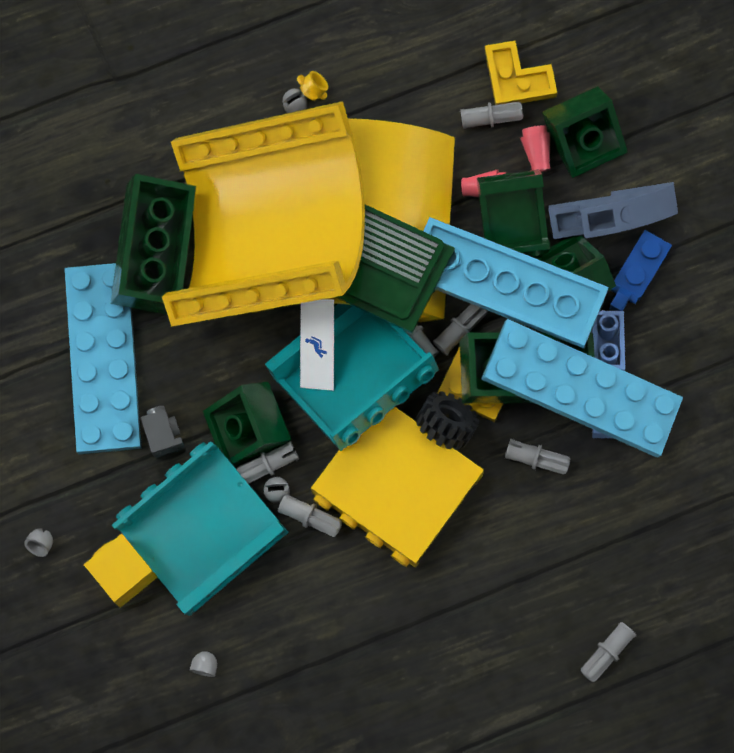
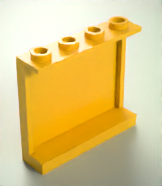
(396, 486)

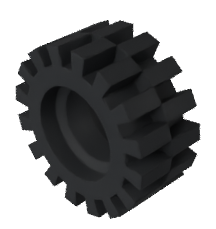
(447, 420)

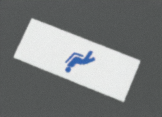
(317, 345)

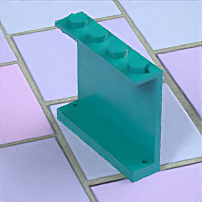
(200, 527)

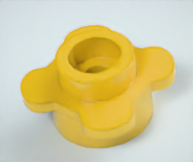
(313, 85)

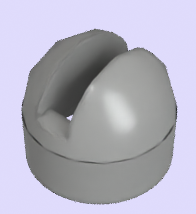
(296, 105)
(276, 496)
(39, 542)
(204, 664)

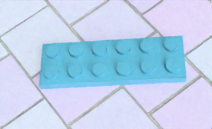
(518, 285)
(101, 363)
(582, 388)

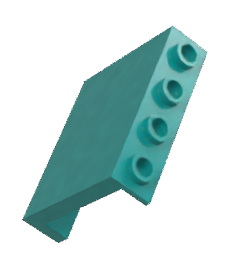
(372, 374)

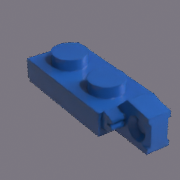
(639, 270)

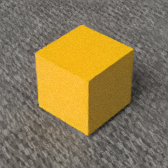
(120, 570)

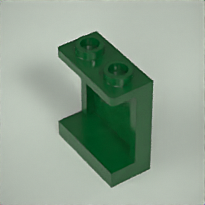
(514, 211)

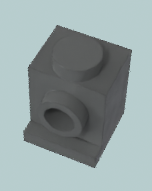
(161, 432)

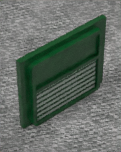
(396, 270)

